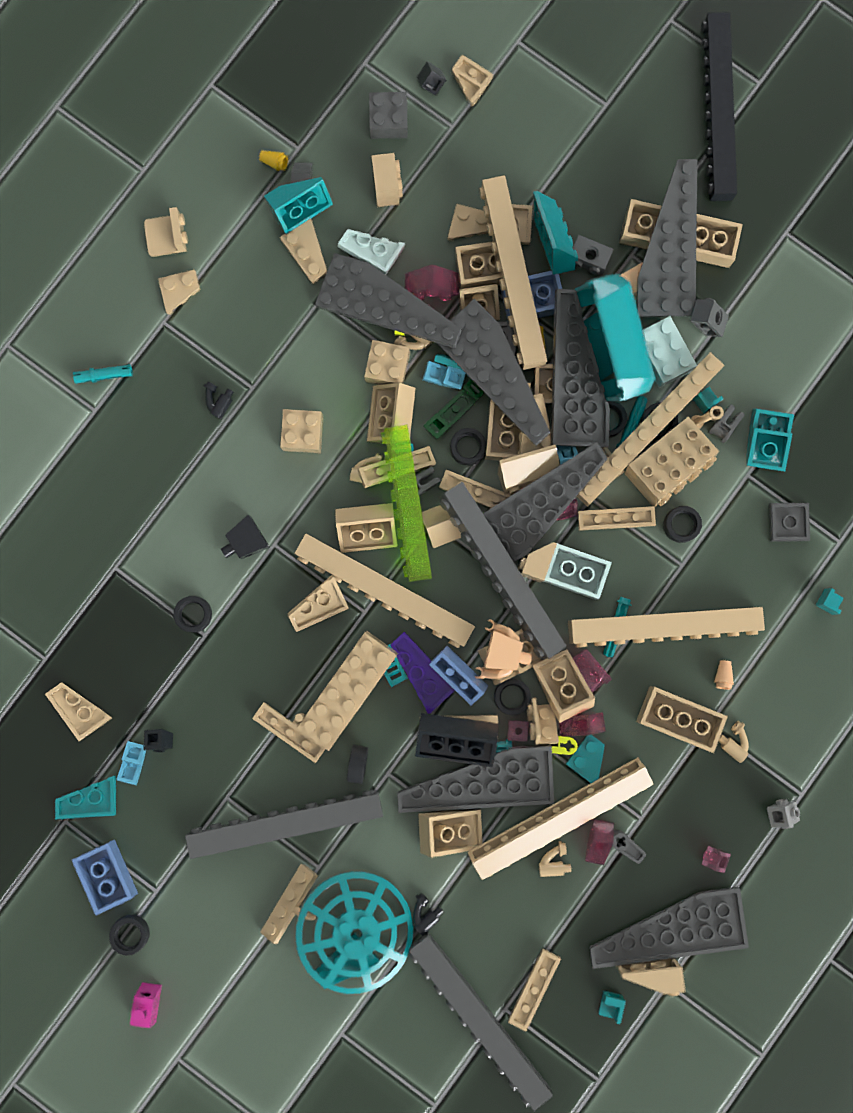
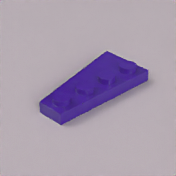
(427, 682)

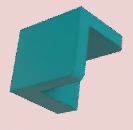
(706, 400)
(830, 601)
(612, 1006)

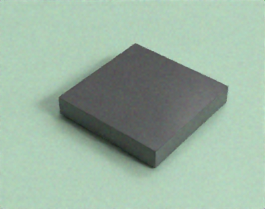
(789, 522)

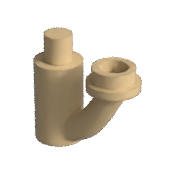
(420, 344)
(713, 414)
(354, 476)
(738, 752)
(549, 868)

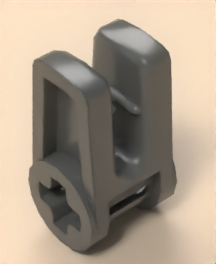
(721, 428)
(424, 475)
(628, 847)

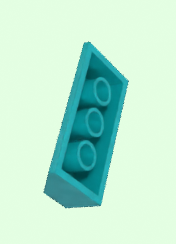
(553, 234)

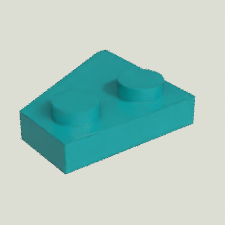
(587, 758)

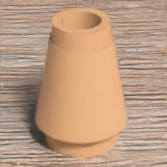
(724, 676)

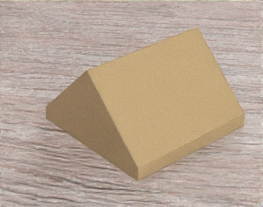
(485, 295)
(439, 526)

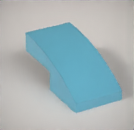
(443, 375)
(132, 763)

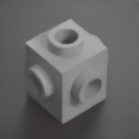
(783, 814)

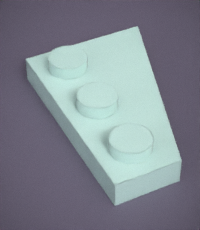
(375, 251)

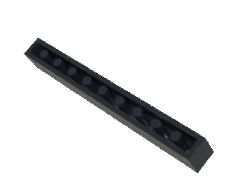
(720, 107)

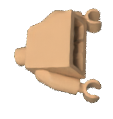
(503, 653)

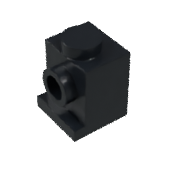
(158, 740)

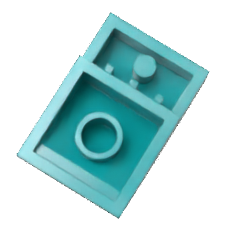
(769, 439)

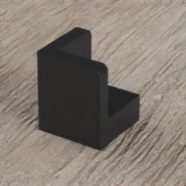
(431, 78)

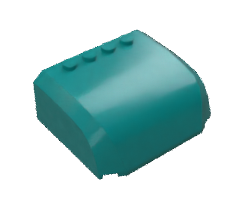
(623, 336)

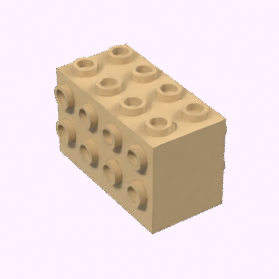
(672, 463)

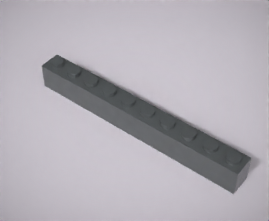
(502, 571)
(284, 825)
(481, 1021)

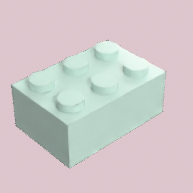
(667, 352)
(577, 572)

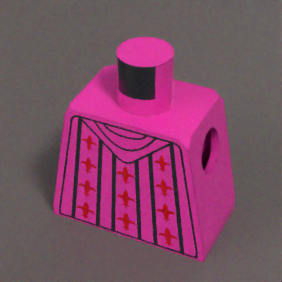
(145, 1007)

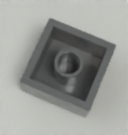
(388, 115)

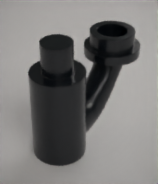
(222, 403)
(425, 923)

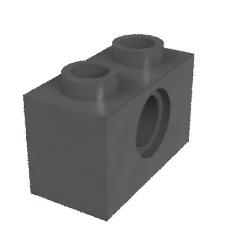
(599, 251)
(709, 317)

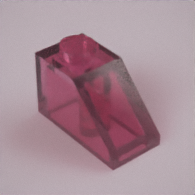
(583, 724)
(600, 842)

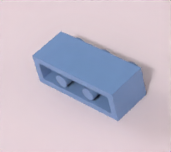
(458, 675)

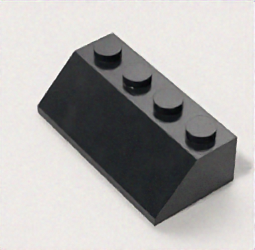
(457, 740)

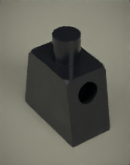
(245, 539)

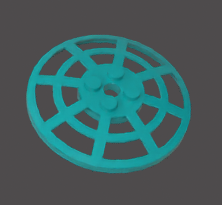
(345, 924)

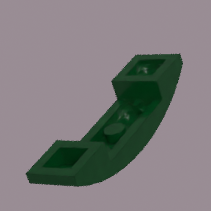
(454, 410)

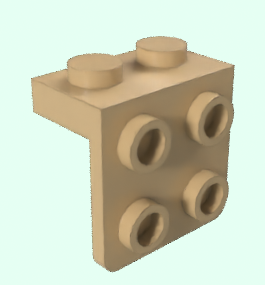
(166, 234)

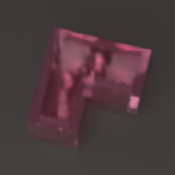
(432, 282)

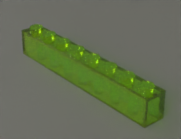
(407, 501)

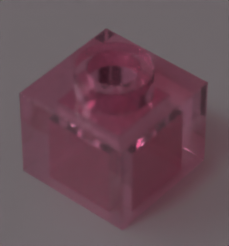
(512, 725)
(715, 859)

